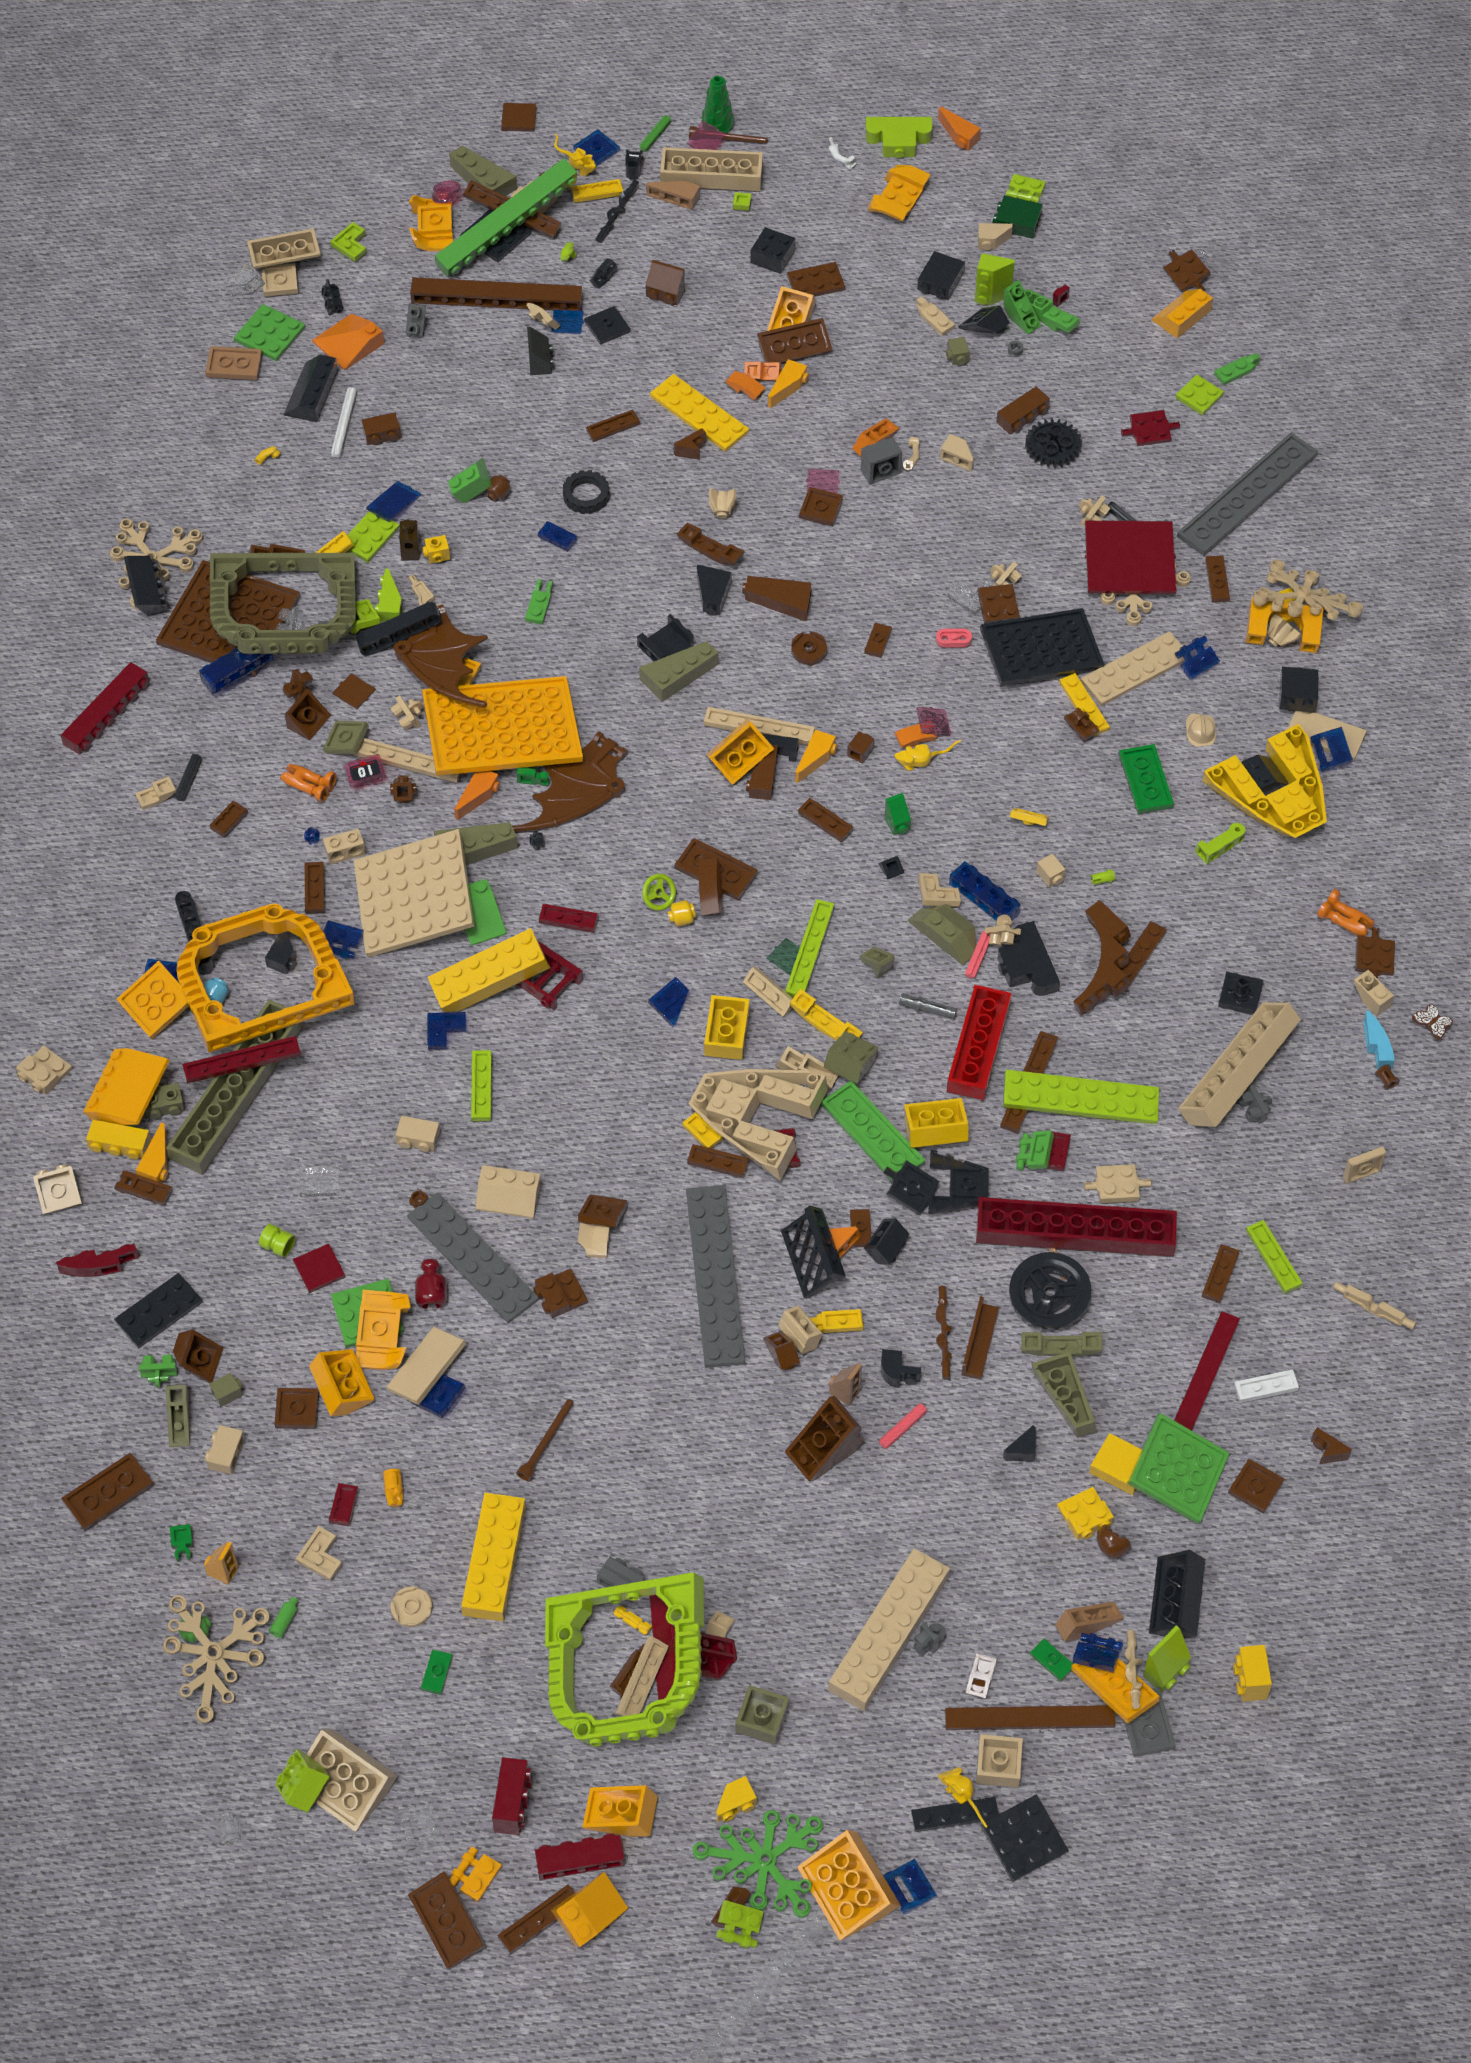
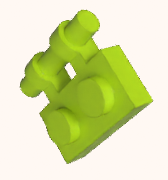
(1025, 188)
(742, 1917)

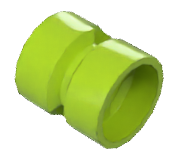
(276, 1239)

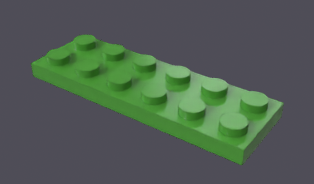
(870, 1128)

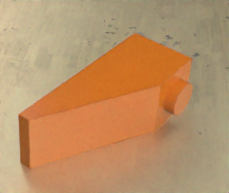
(960, 130)
(882, 430)
(478, 791)

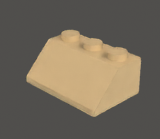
(508, 1191)

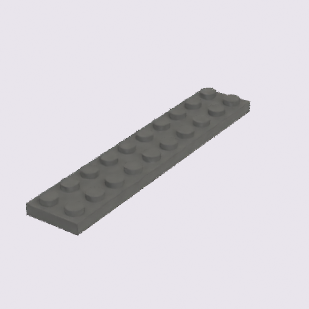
(1247, 494)
(715, 1276)

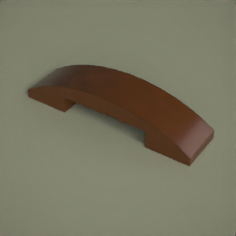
(710, 548)

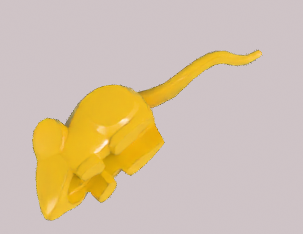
(578, 159)
(918, 756)
(960, 1787)

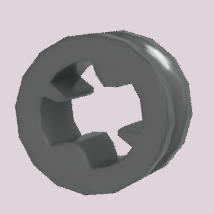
(1017, 352)

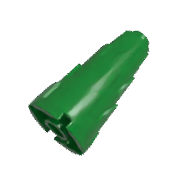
(718, 106)

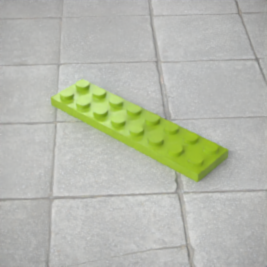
(1081, 1097)

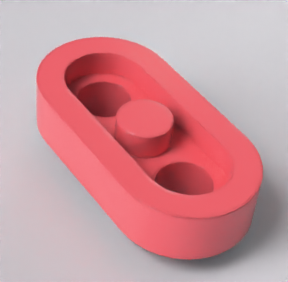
(953, 638)

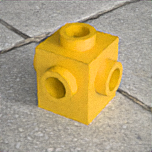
(436, 549)

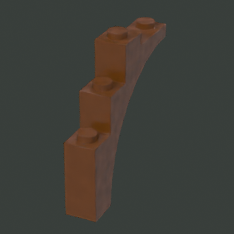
(1113, 957)

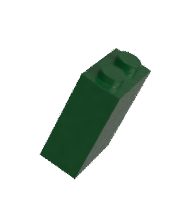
(1021, 213)

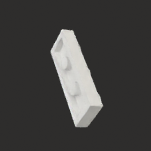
(1266, 1386)

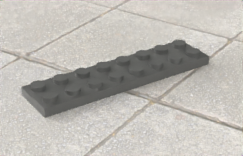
(473, 1258)

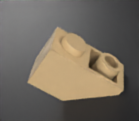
(1373, 993)

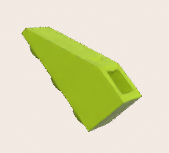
(389, 598)

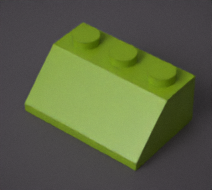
(992, 278)

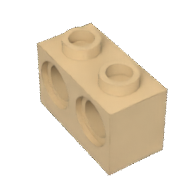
(344, 846)

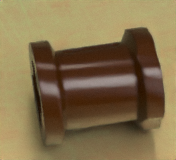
(1387, 1077)

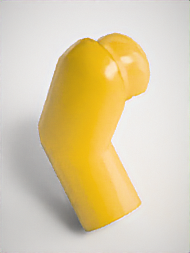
(264, 454)

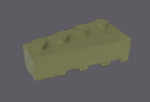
(678, 670)
(485, 840)
(1066, 1392)

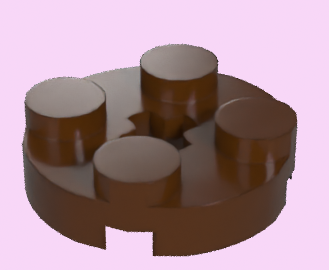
(809, 657)

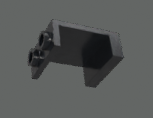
(666, 641)

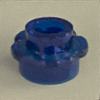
(312, 835)

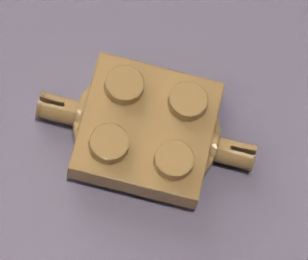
(1117, 1183)

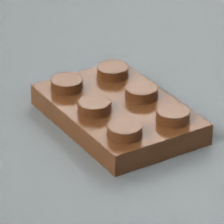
(233, 363)

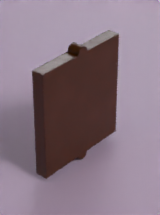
(354, 691)

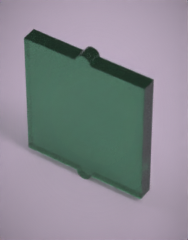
(784, 955)

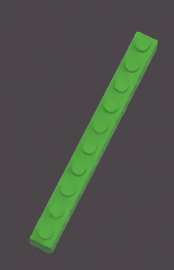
(506, 217)

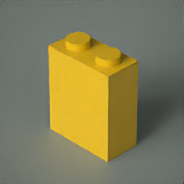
(1116, 1462)

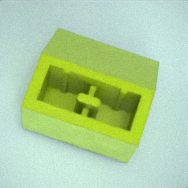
(301, 1781)

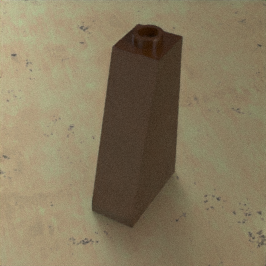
(779, 595)

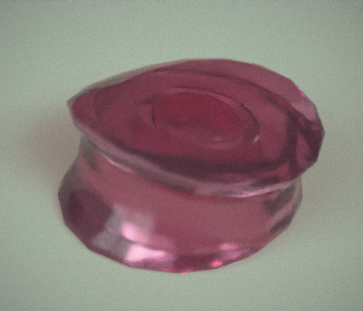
(446, 192)

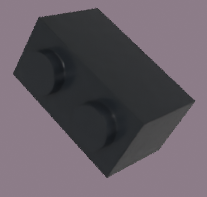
(887, 1241)

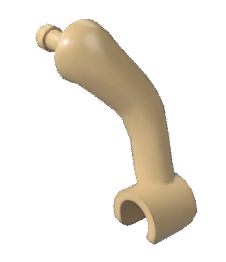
(909, 464)

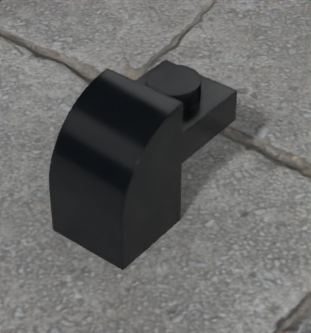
(894, 1372)

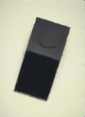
(281, 954)

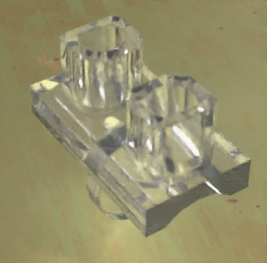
(290, 617)

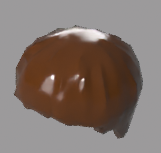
(1111, 1543)

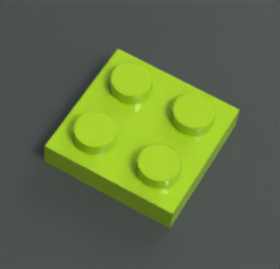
(1199, 394)

